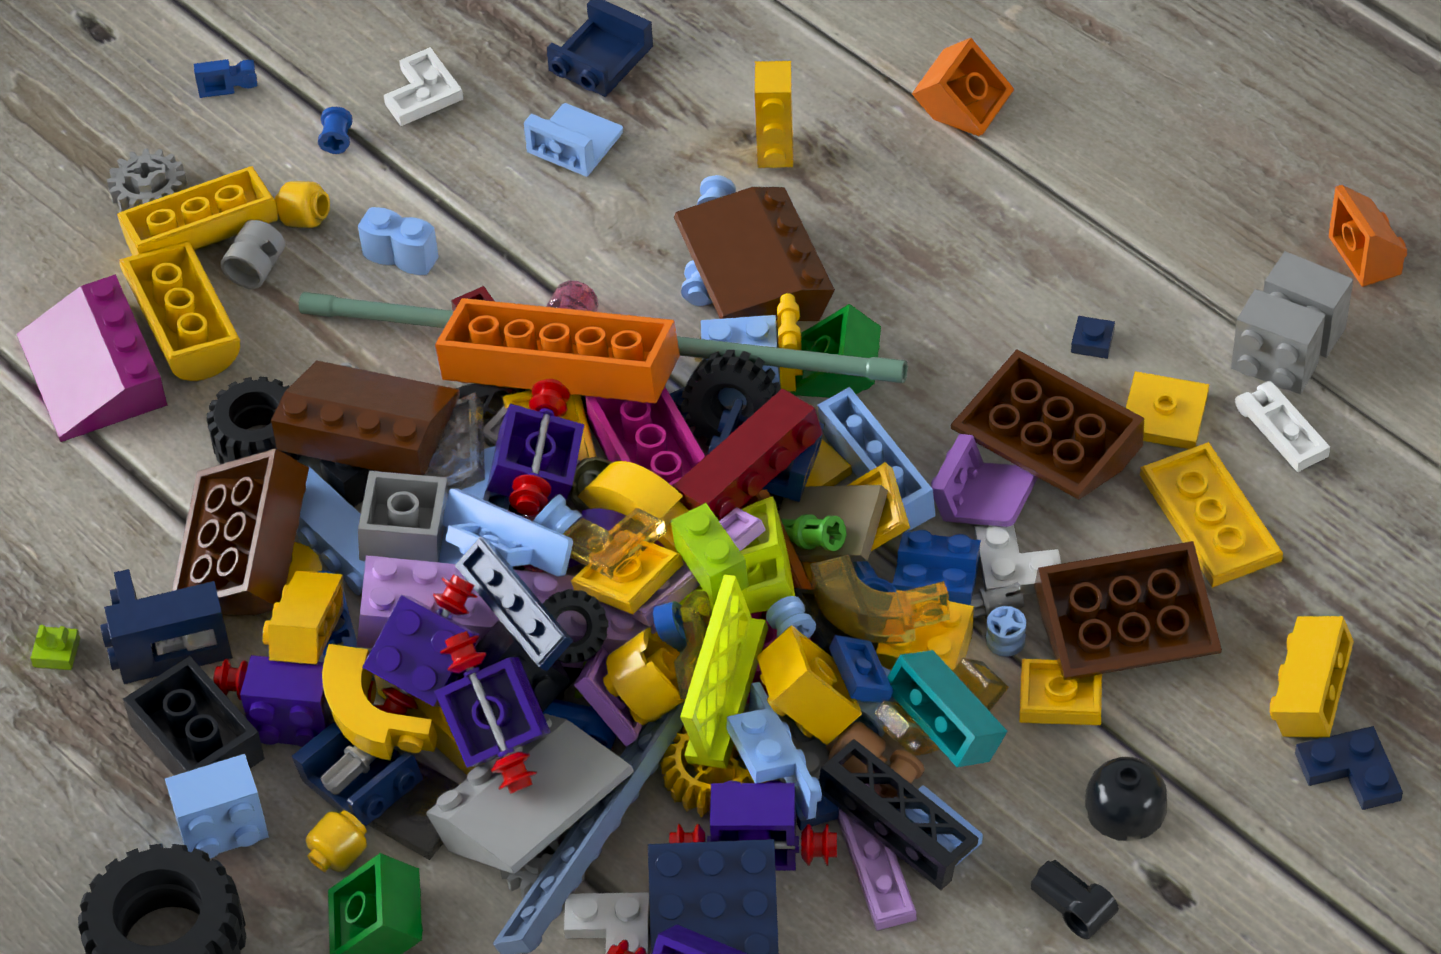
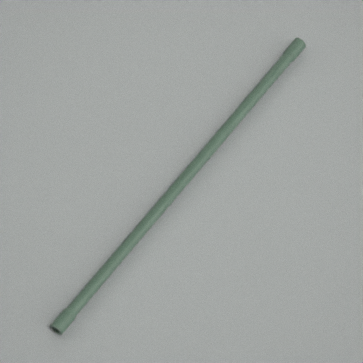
(873, 368)

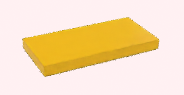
(1212, 512)

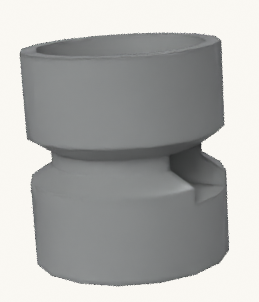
(252, 254)

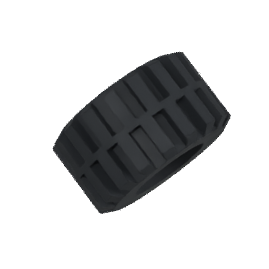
(239, 409)

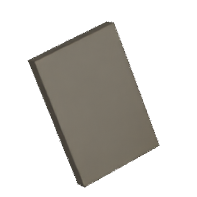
(855, 504)

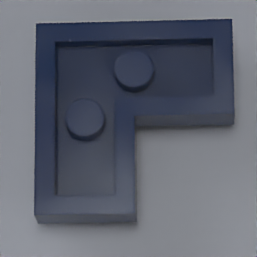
(1354, 756)

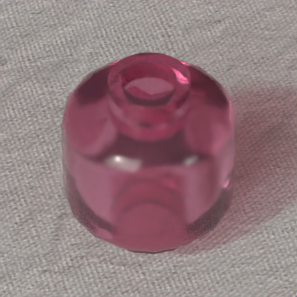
(574, 296)

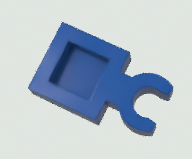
(219, 77)

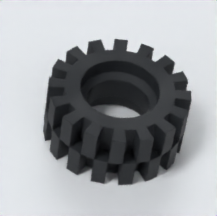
(595, 618)

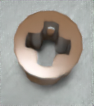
(906, 766)

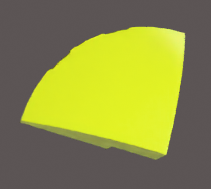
(765, 561)

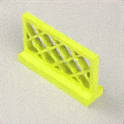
(722, 676)

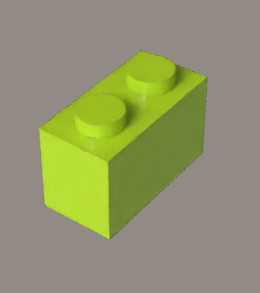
(708, 550)

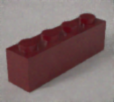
(751, 455)

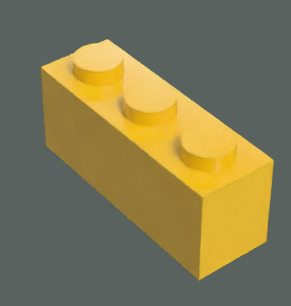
(774, 114)
(304, 617)
(1312, 676)

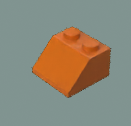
(963, 88)
(1365, 237)

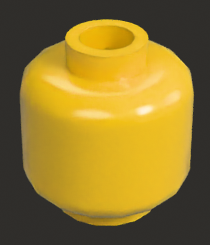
(302, 204)
(336, 841)

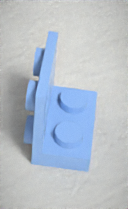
(571, 138)

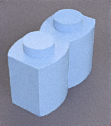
(398, 241)

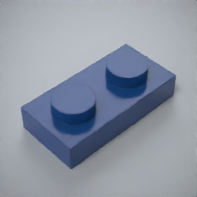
(861, 669)

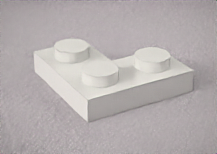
(429, 90)
(1002, 562)
(609, 917)

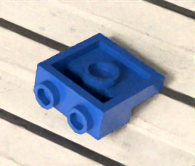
(934, 559)

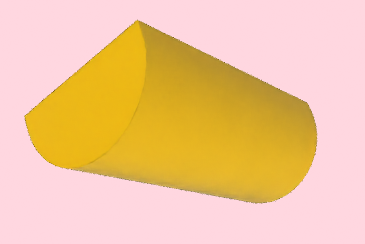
(199, 213)
(182, 311)

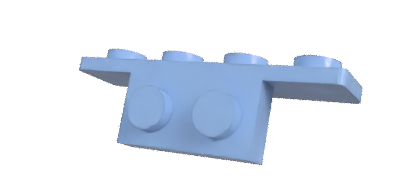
(513, 536)
(769, 751)

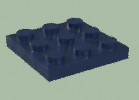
(716, 891)

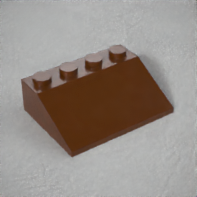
(753, 252)
(363, 418)
(1052, 426)
(243, 530)
(1126, 610)

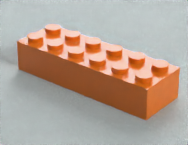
(581, 349)

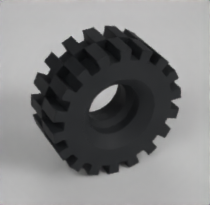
(725, 372)

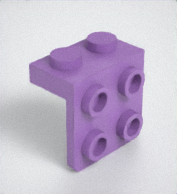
(979, 491)

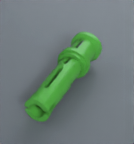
(810, 531)

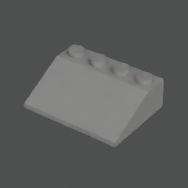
(515, 827)

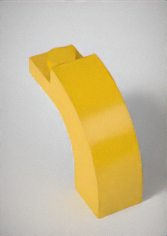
(630, 486)
(361, 722)

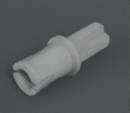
(989, 600)
(347, 769)

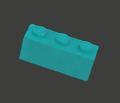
(945, 708)

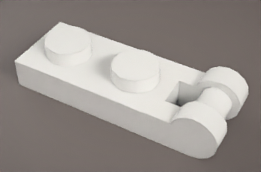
(1283, 426)

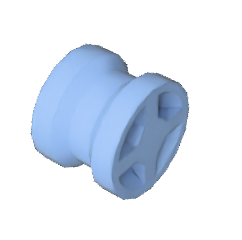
(558, 515)
(790, 612)
(1005, 620)

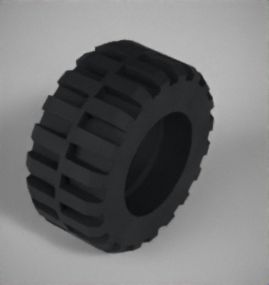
(158, 881)

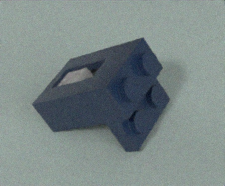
(162, 629)

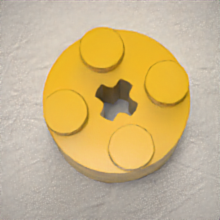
(644, 676)

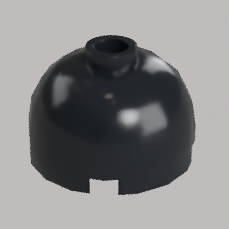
(1126, 799)

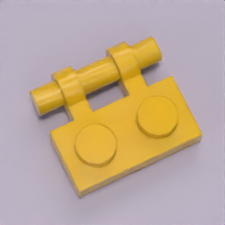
(788, 337)

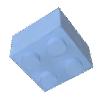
(743, 330)
(218, 806)

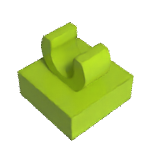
(55, 647)

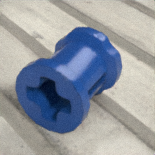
(335, 128)

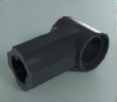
(1081, 905)

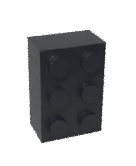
(190, 720)

